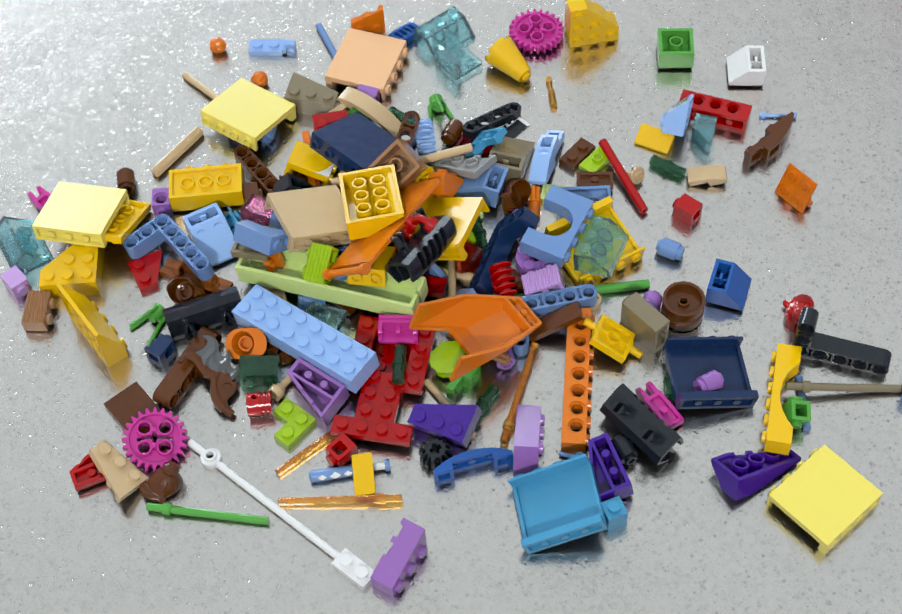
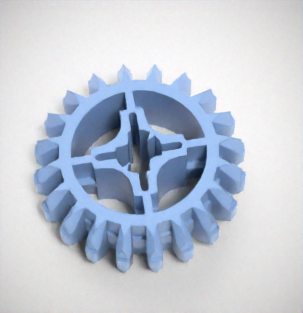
(425, 138)

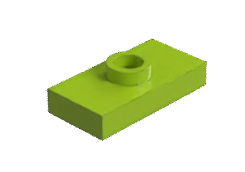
(594, 162)

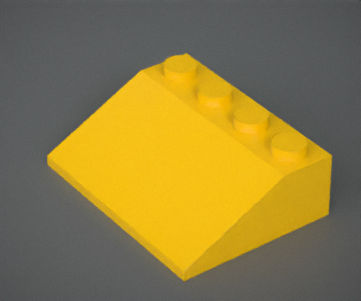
(370, 200)
(94, 326)

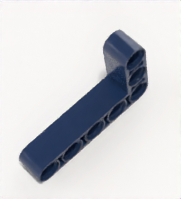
(500, 245)

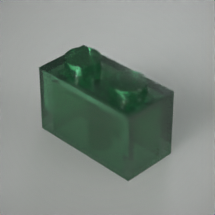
(259, 370)

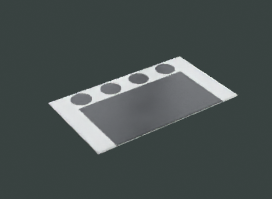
(515, 127)

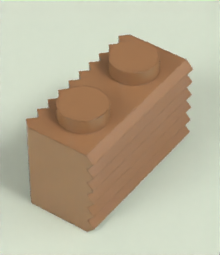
(38, 310)

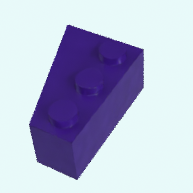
(446, 421)
(608, 469)

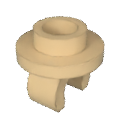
(636, 174)

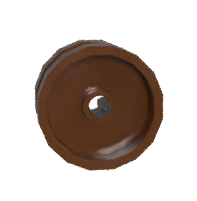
(683, 305)

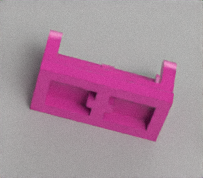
(395, 330)

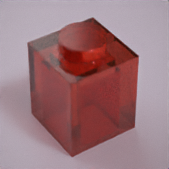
(473, 259)

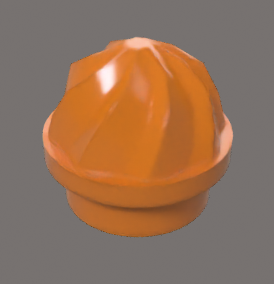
(217, 45)
(260, 79)

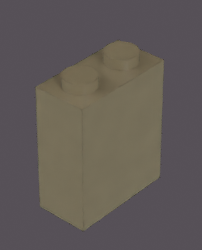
(644, 321)

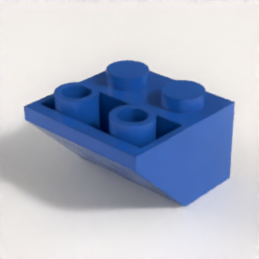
(728, 285)

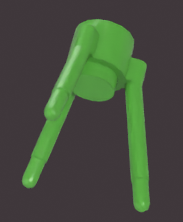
(437, 104)
(155, 315)

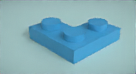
(486, 138)

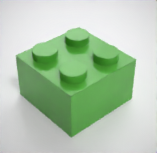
(675, 48)

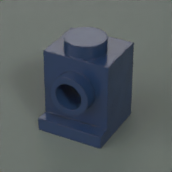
(161, 349)

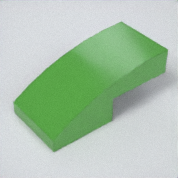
(467, 380)

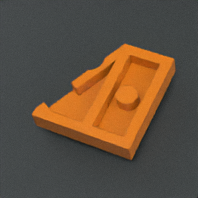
(370, 22)

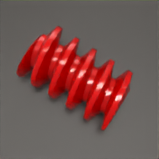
(501, 279)

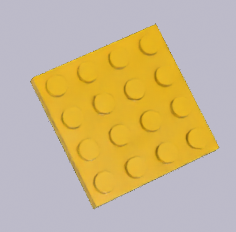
(126, 221)

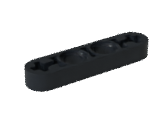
(508, 111)

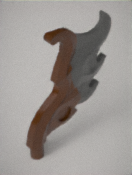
(216, 369)

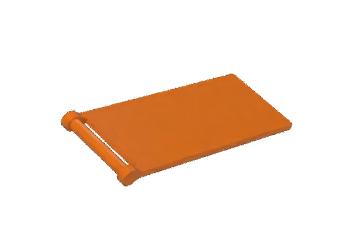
(363, 252)

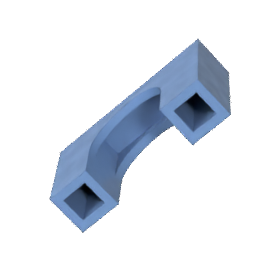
(261, 238)
(558, 248)

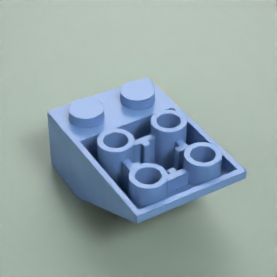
(488, 185)

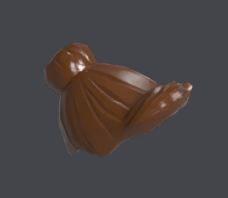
(515, 195)
(183, 289)
(162, 483)

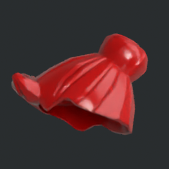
(794, 308)

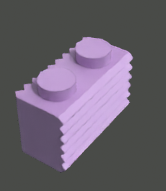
(543, 280)

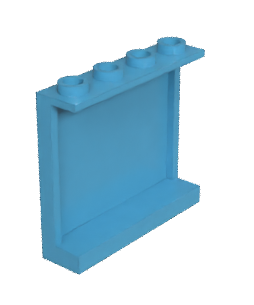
(558, 503)

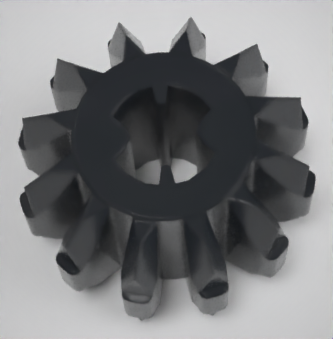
(428, 451)

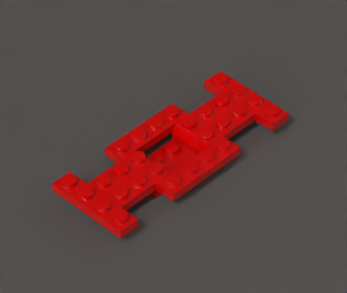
(379, 396)

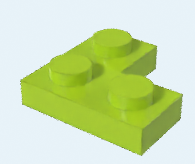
(297, 423)

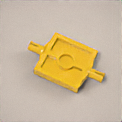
(612, 338)

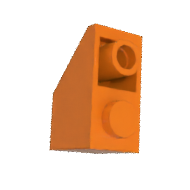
(449, 183)

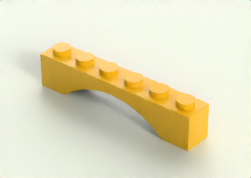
(778, 429)

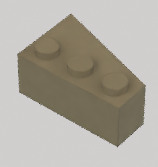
(310, 96)

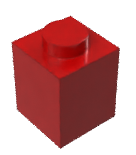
(687, 209)

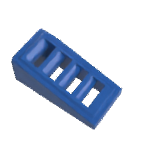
(409, 37)

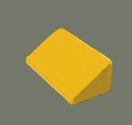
(654, 139)
(363, 474)

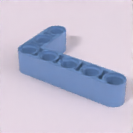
(163, 229)
(560, 300)

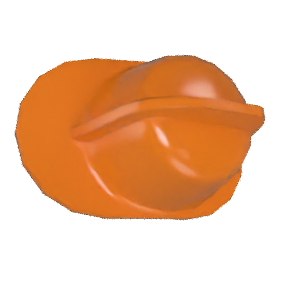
(246, 342)

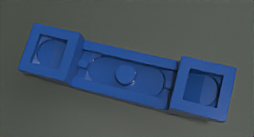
(498, 456)

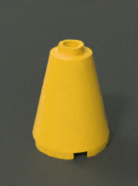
(508, 59)

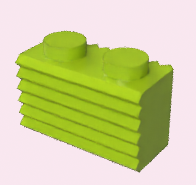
(319, 258)

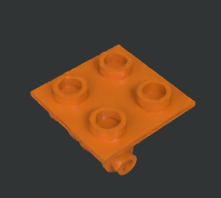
(796, 188)

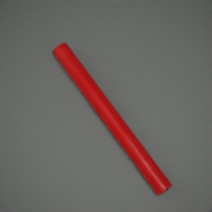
(623, 176)

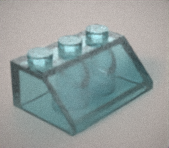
(445, 29)
(21, 246)
(600, 247)

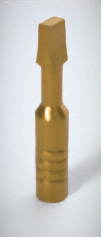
(551, 93)

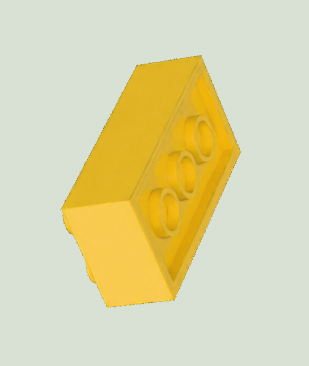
(205, 185)

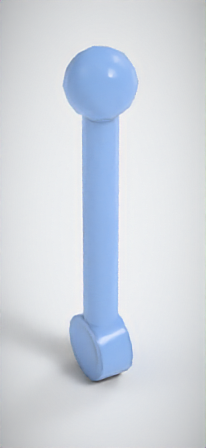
(763, 115)

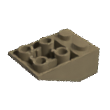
(514, 155)

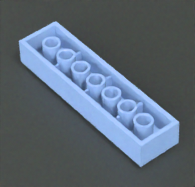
(306, 338)

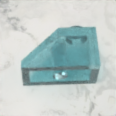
(703, 131)

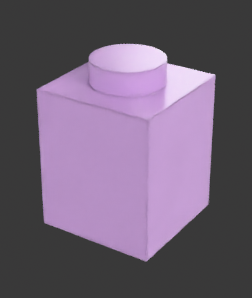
(16, 282)

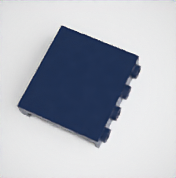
(351, 142)
(696, 356)

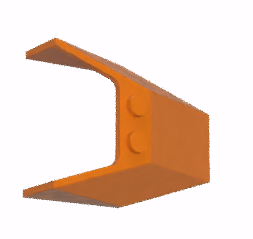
(479, 323)

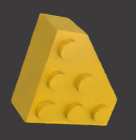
(588, 23)
(76, 268)

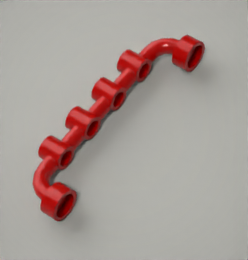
(411, 224)

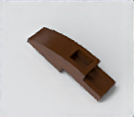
(774, 139)

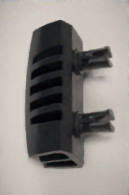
(421, 250)
(206, 311)
(640, 424)

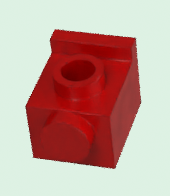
(343, 446)

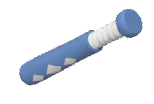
(342, 471)

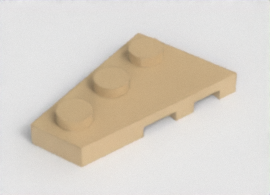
(118, 471)

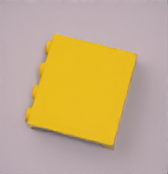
(604, 209)
(464, 214)

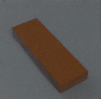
(557, 320)

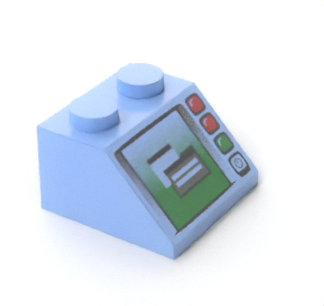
(677, 117)

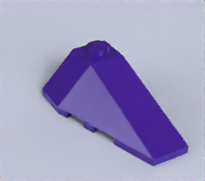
(749, 472)

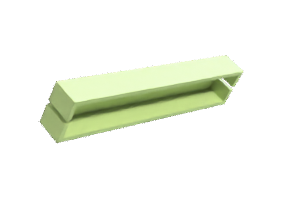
(388, 300)

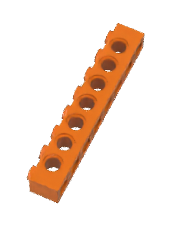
(577, 441)

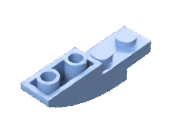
(544, 157)

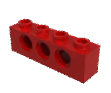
(728, 113)

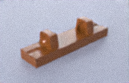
(173, 268)

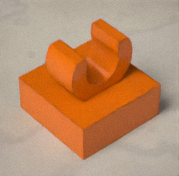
(275, 260)

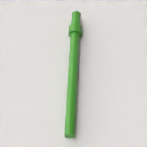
(169, 509)

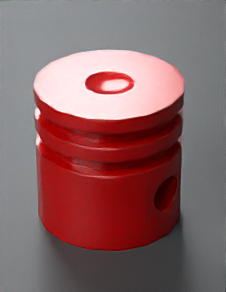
(259, 404)

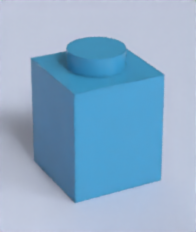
(615, 513)

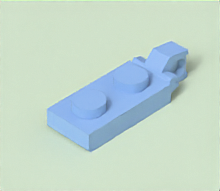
(271, 47)

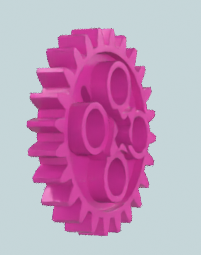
(536, 31)
(155, 421)

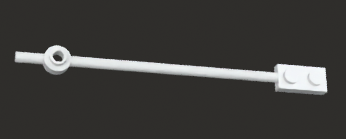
(344, 562)

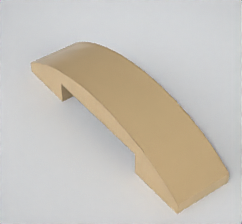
(371, 108)

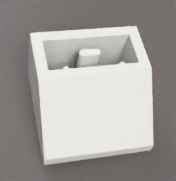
(747, 66)

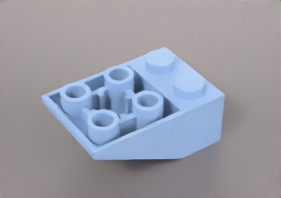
(210, 233)

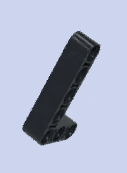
(836, 349)

